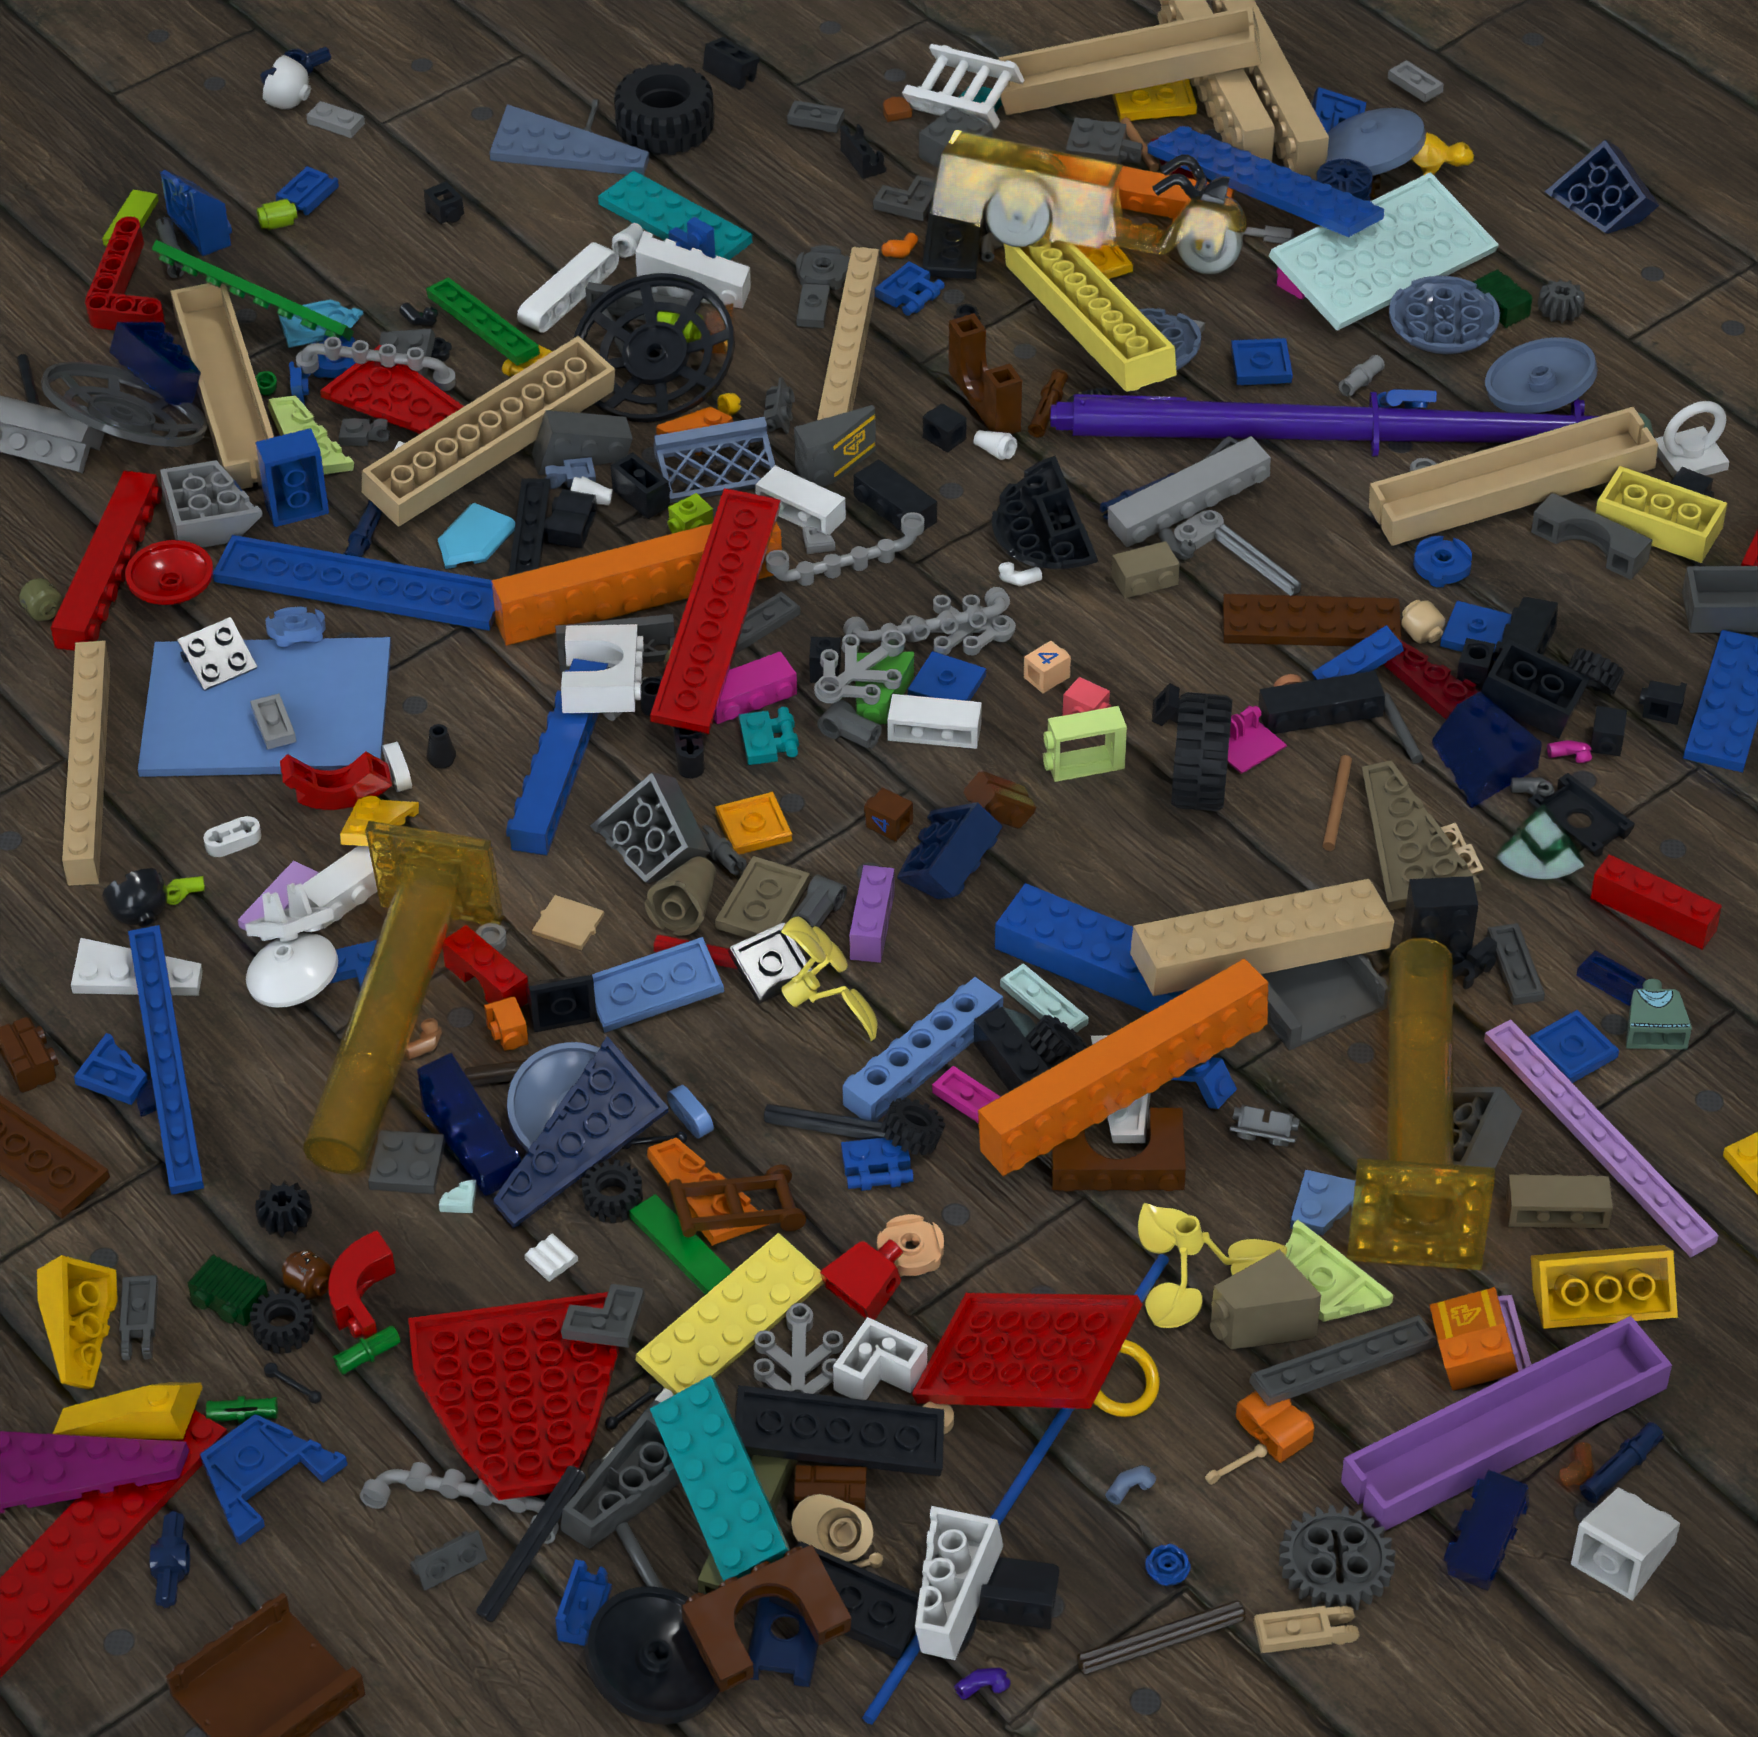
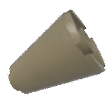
(682, 896)

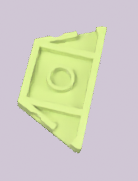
(1341, 1283)

